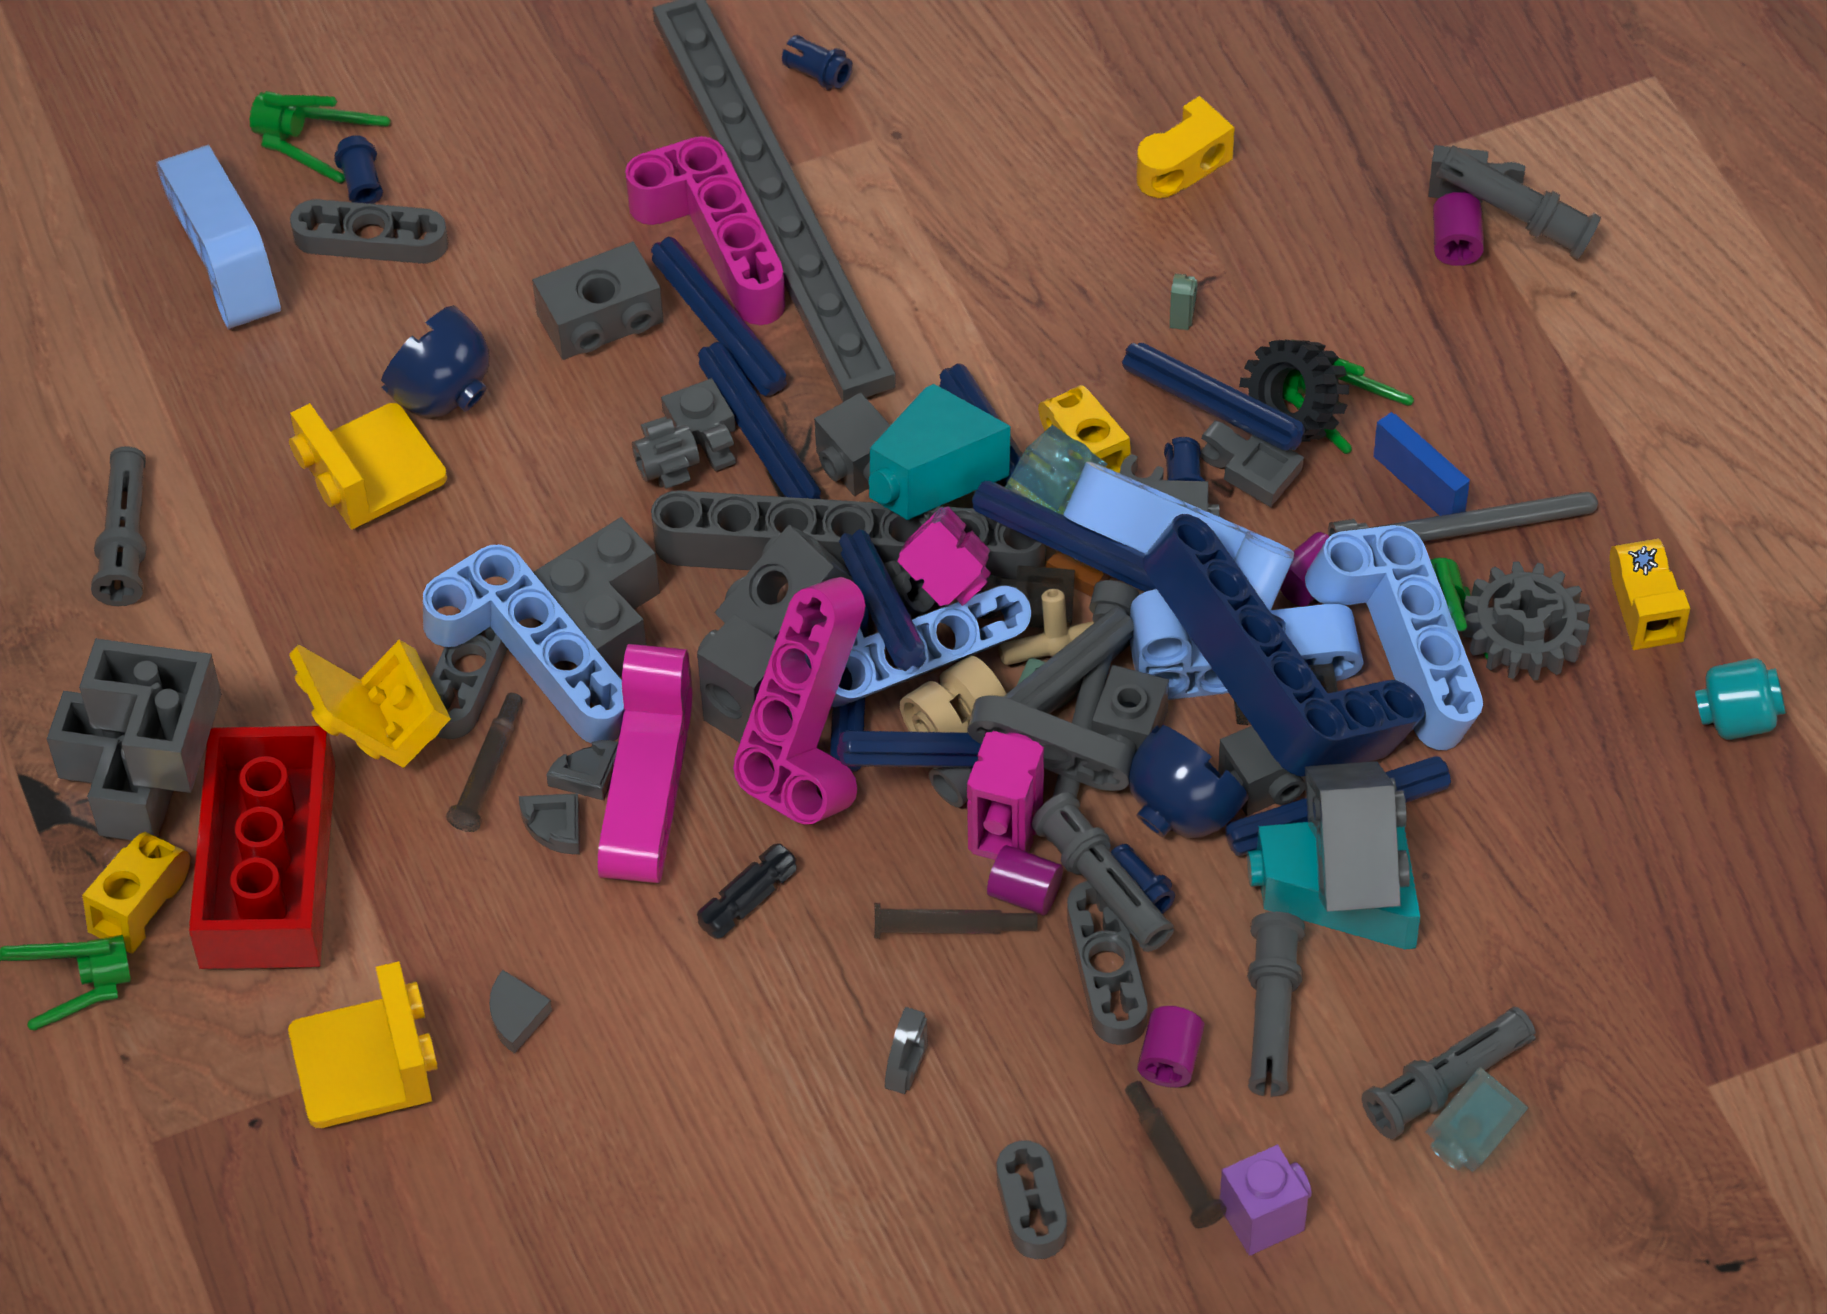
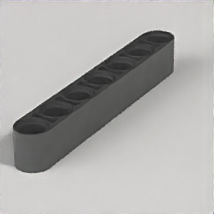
(734, 529)

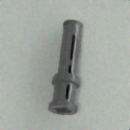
(1541, 212)
(125, 475)
(1088, 853)
(1274, 978)
(1427, 1084)

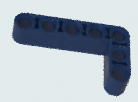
(1263, 667)

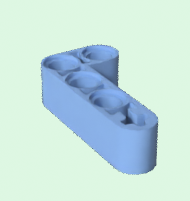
(221, 235)
(1140, 514)
(1398, 583)
(534, 648)
(1165, 649)
(873, 673)

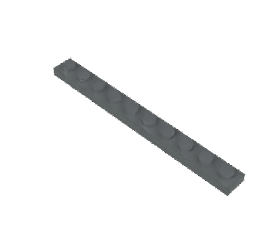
(808, 262)

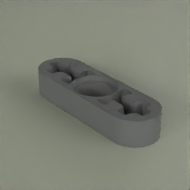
(382, 247)
(471, 686)
(1067, 747)
(1100, 985)

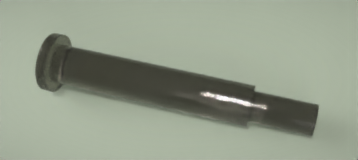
(466, 813)
(950, 921)
(1204, 1207)

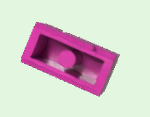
(946, 558)
(1004, 793)

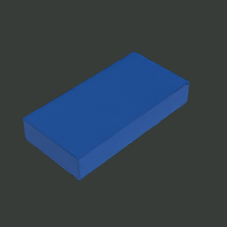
(1420, 466)

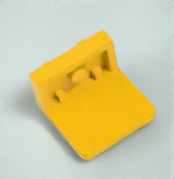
(366, 462)
(385, 712)
(364, 1055)

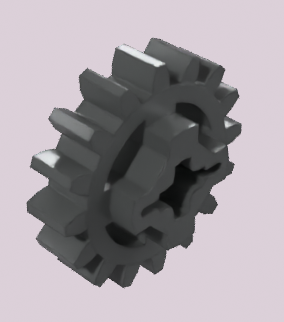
(1520, 620)

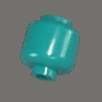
(1741, 699)

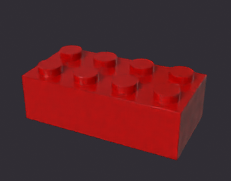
(263, 848)

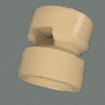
(950, 703)

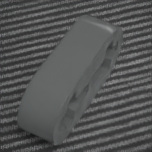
(1044, 1196)

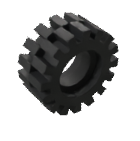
(1320, 381)

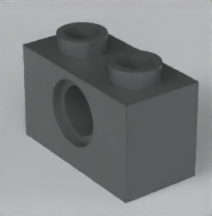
(598, 300)
(786, 558)
(731, 673)

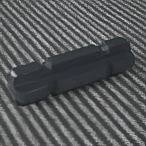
(746, 890)

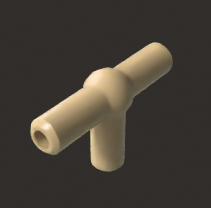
(1052, 640)

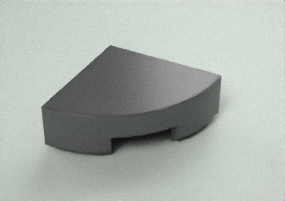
(585, 770)
(553, 820)
(516, 1010)
(906, 1050)

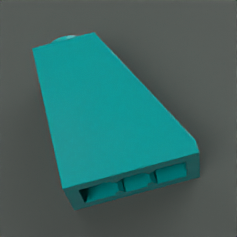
(936, 453)
(1289, 884)

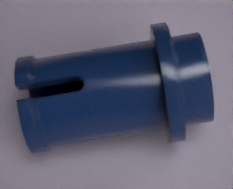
(827, 66)
(356, 160)
(1185, 462)
(1154, 886)

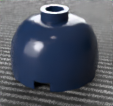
(441, 367)
(1181, 787)

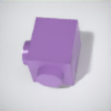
(1265, 1199)

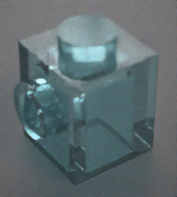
(1051, 469)
(1474, 1121)

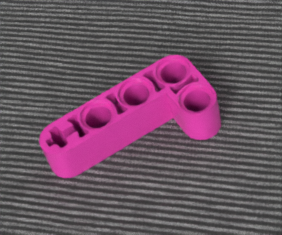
(701, 182)
(824, 626)
(646, 763)

